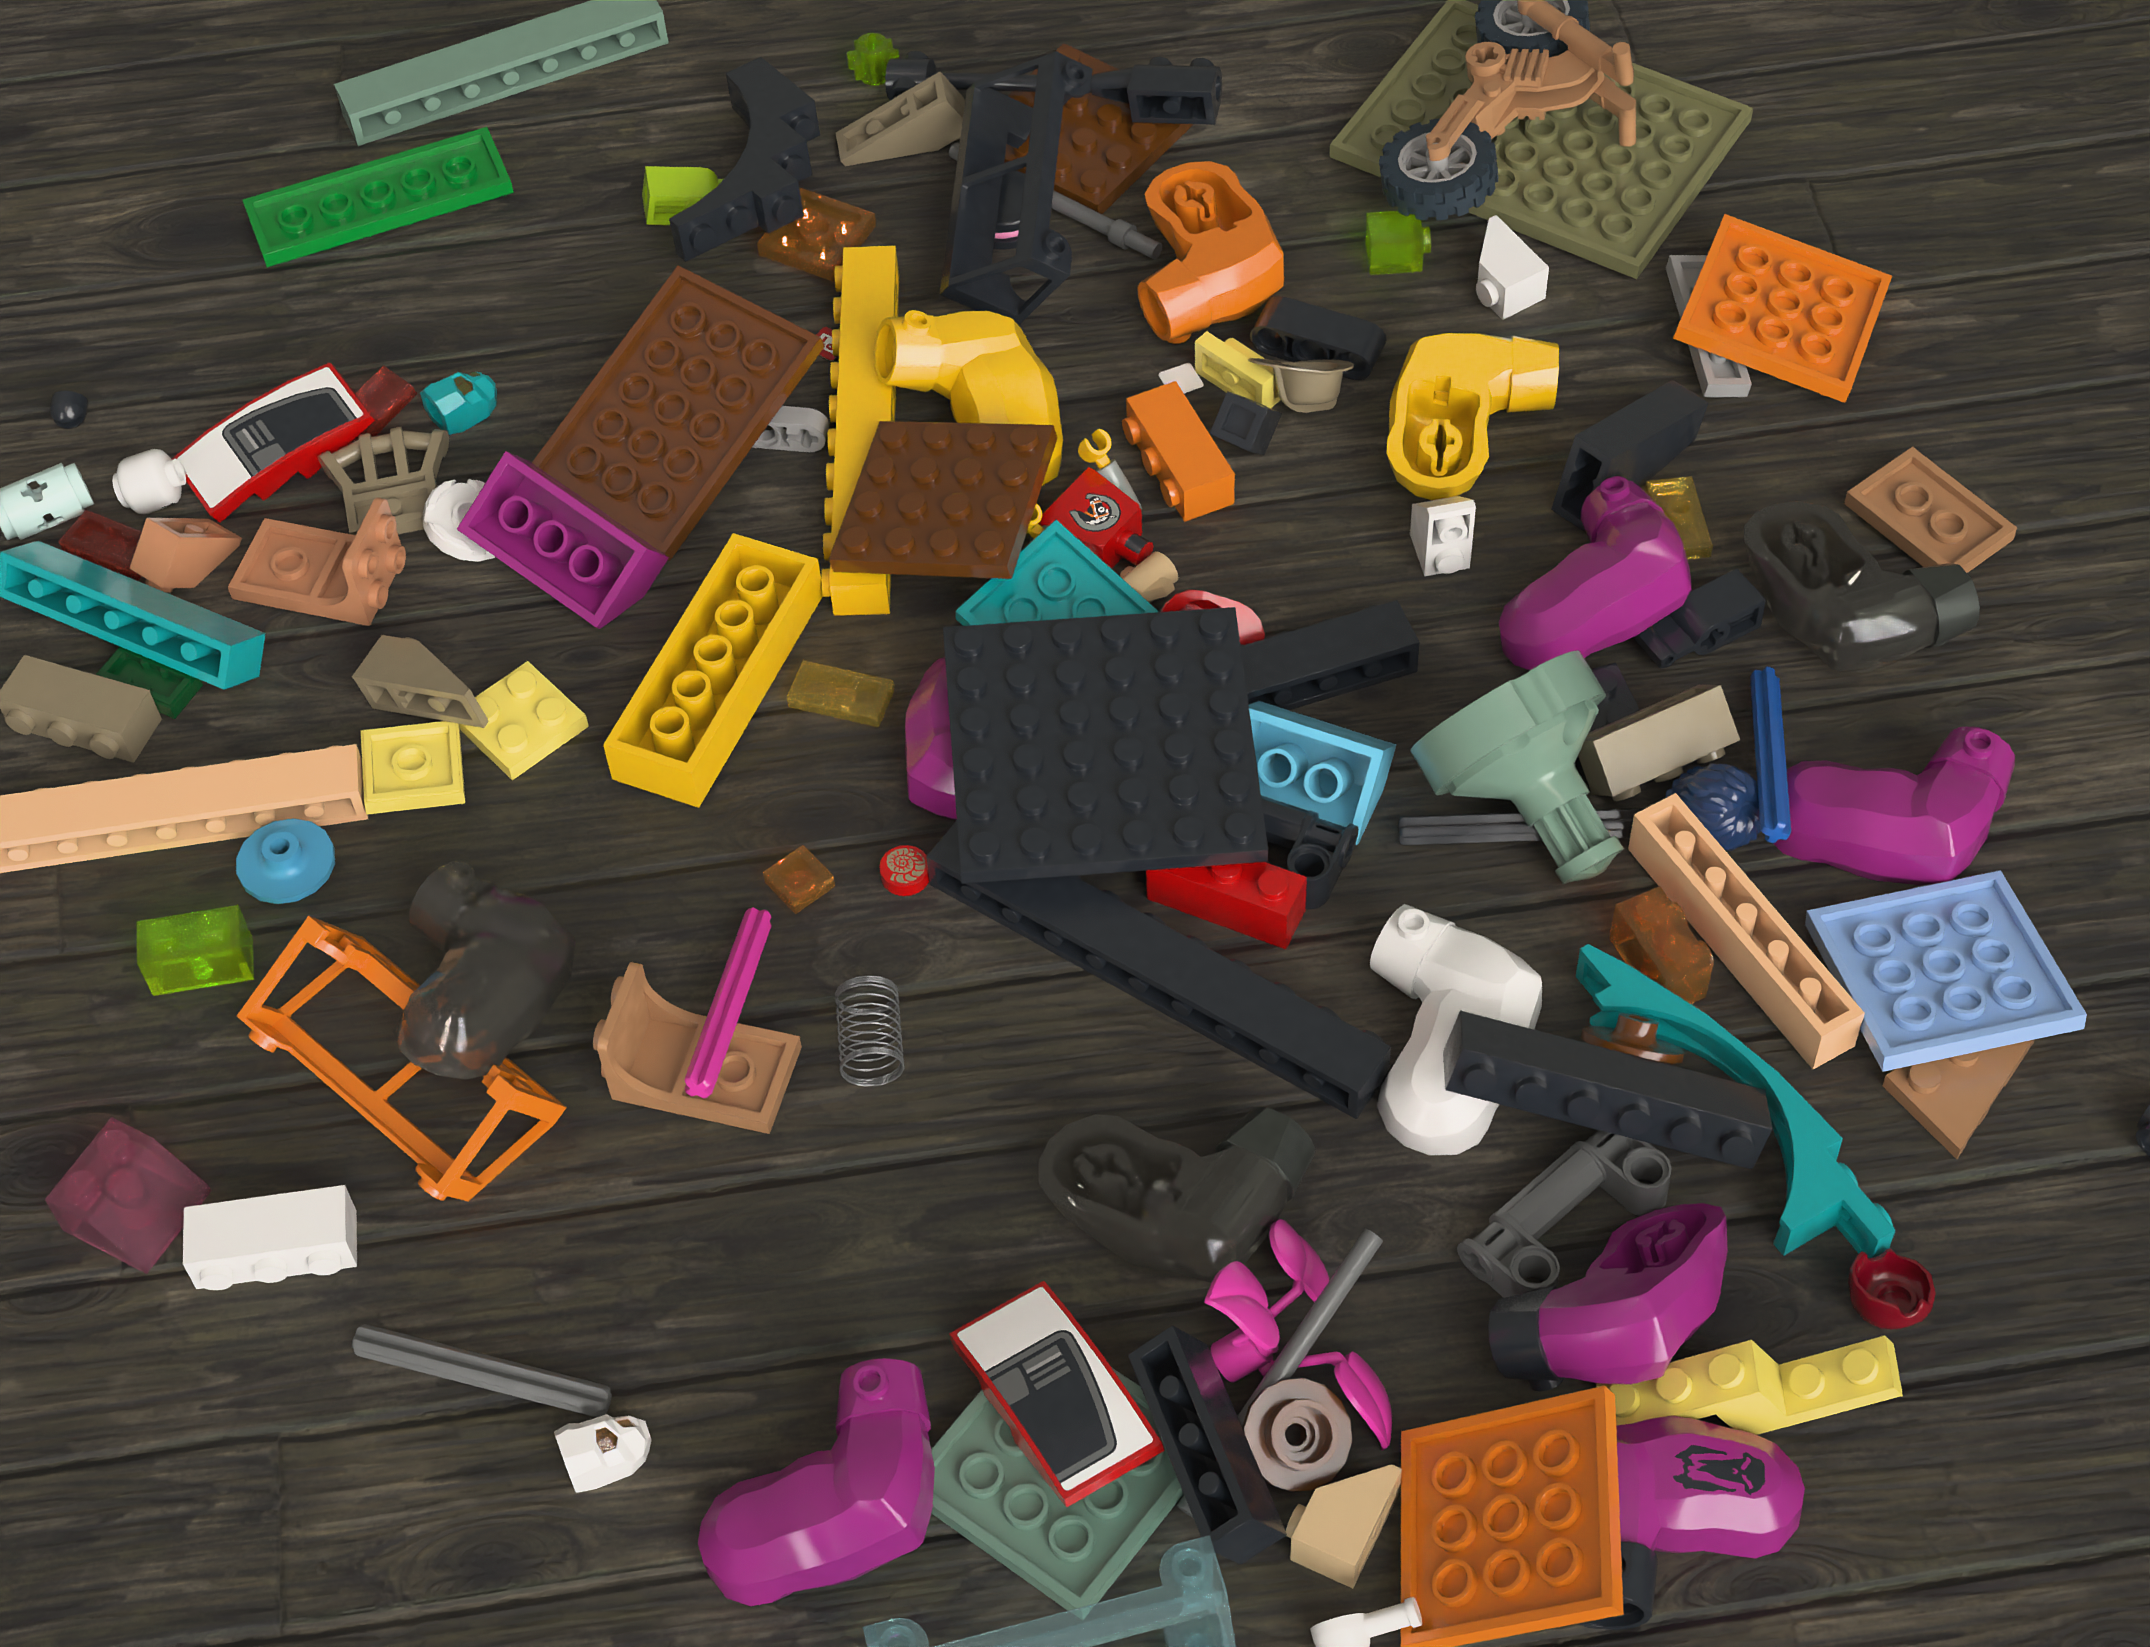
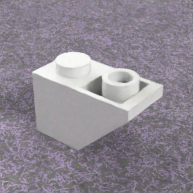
(1443, 534)

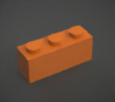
(1179, 451)

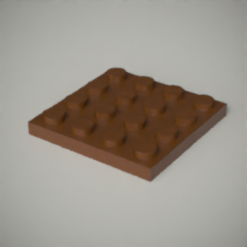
(1099, 143)
(944, 499)

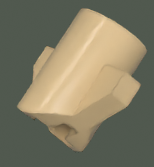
(1152, 577)

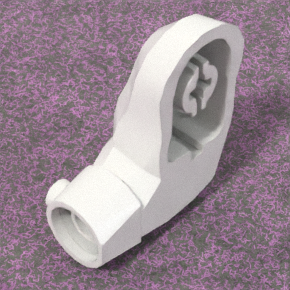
(1449, 974)

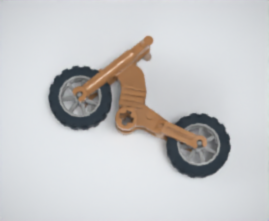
(1525, 64)

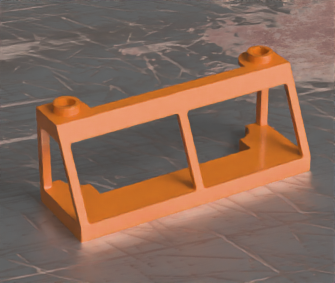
(505, 1083)

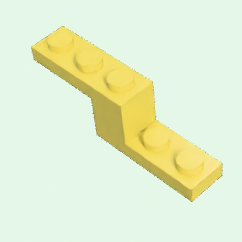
(1759, 1394)

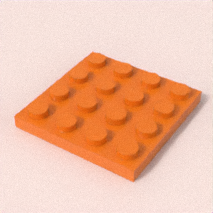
(1783, 308)
(1512, 1520)

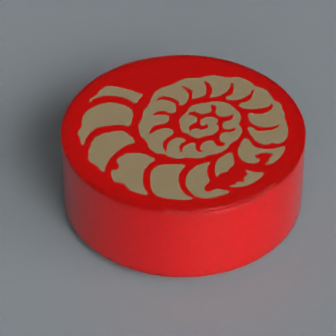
(904, 870)

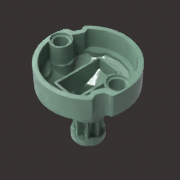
(1524, 749)

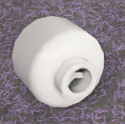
(149, 481)

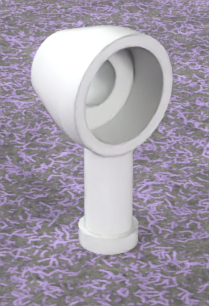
(1358, 1628)

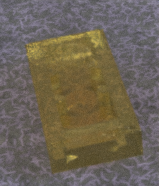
(1682, 506)
(840, 693)

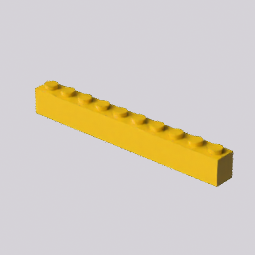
(868, 296)

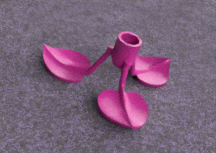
(1252, 1345)

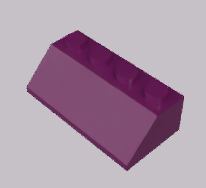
(561, 541)

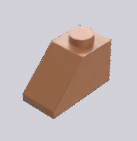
(181, 551)

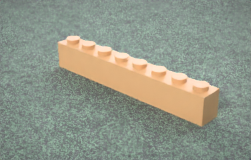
(179, 807)

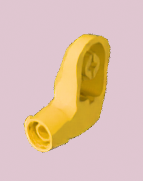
(976, 363)
(1446, 401)

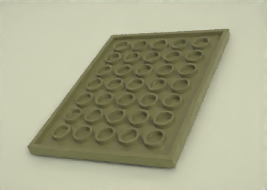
(1567, 173)

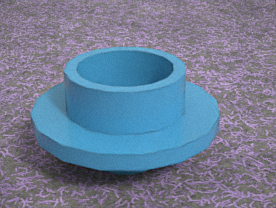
(285, 861)

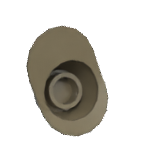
(1307, 384)

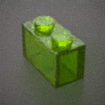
(195, 950)

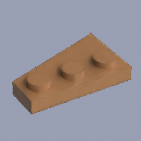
(1956, 1091)

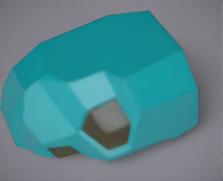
(460, 401)

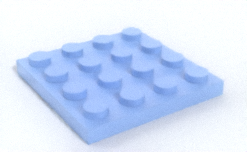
(1945, 970)

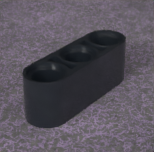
(1309, 332)

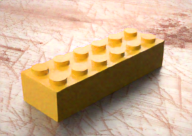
(714, 670)

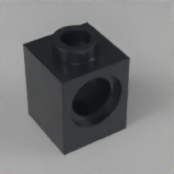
(1245, 423)

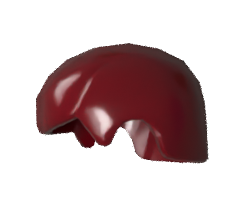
(1890, 1290)

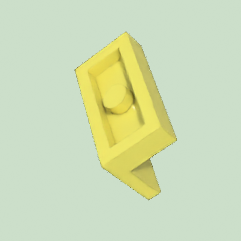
(1229, 369)

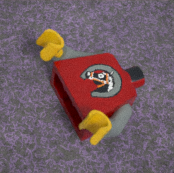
(1099, 508)

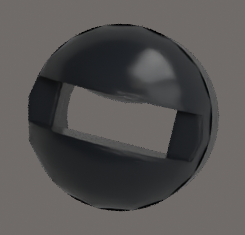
(68, 409)

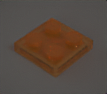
(818, 237)

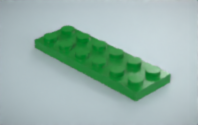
(377, 196)

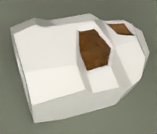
(603, 1449)

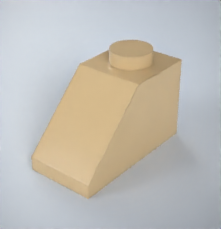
(1343, 1523)

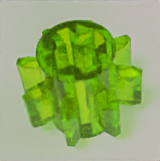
(871, 58)

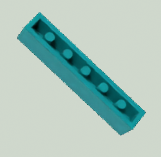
(131, 614)

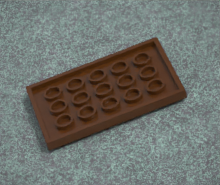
(678, 407)

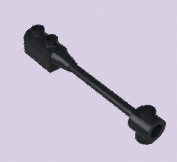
(1153, 91)

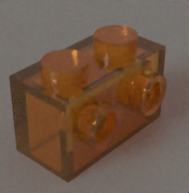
(1658, 943)

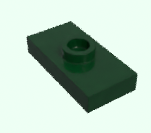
(168, 686)

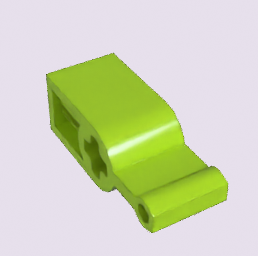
(674, 190)

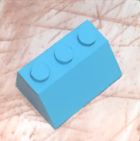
(1319, 765)

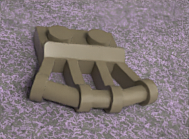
(404, 492)

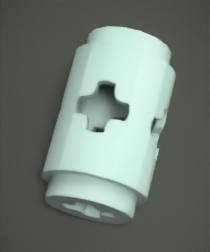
(60, 493)

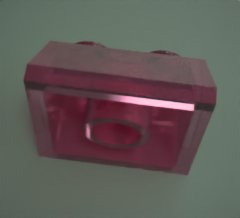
(126, 1195)

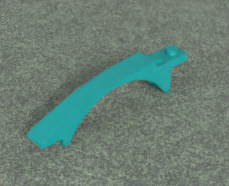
(1818, 1187)

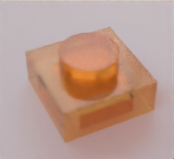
(799, 879)

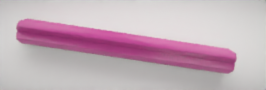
(727, 1003)

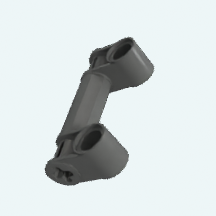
(1509, 1244)

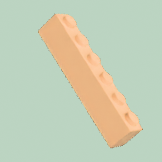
(1745, 931)

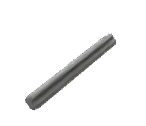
(482, 1370)

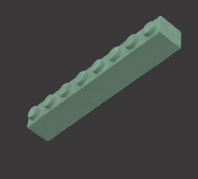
(498, 65)

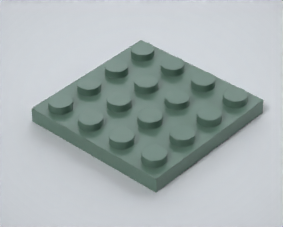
(1010, 1512)

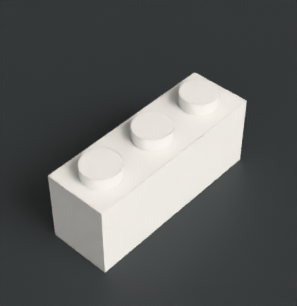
(270, 1237)

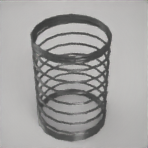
(870, 1050)

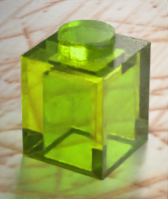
(1395, 243)

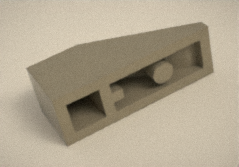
(908, 125)
(410, 680)

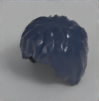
(1722, 801)

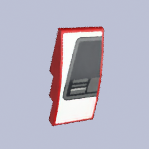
(273, 440)
(1056, 1393)

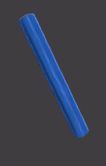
(1770, 755)

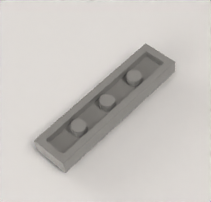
(1715, 373)

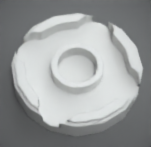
(444, 513)

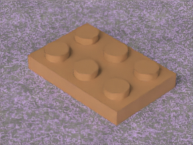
(1929, 513)

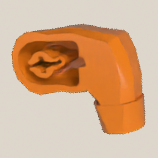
(1222, 247)

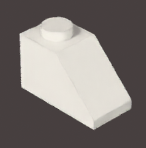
(1509, 272)

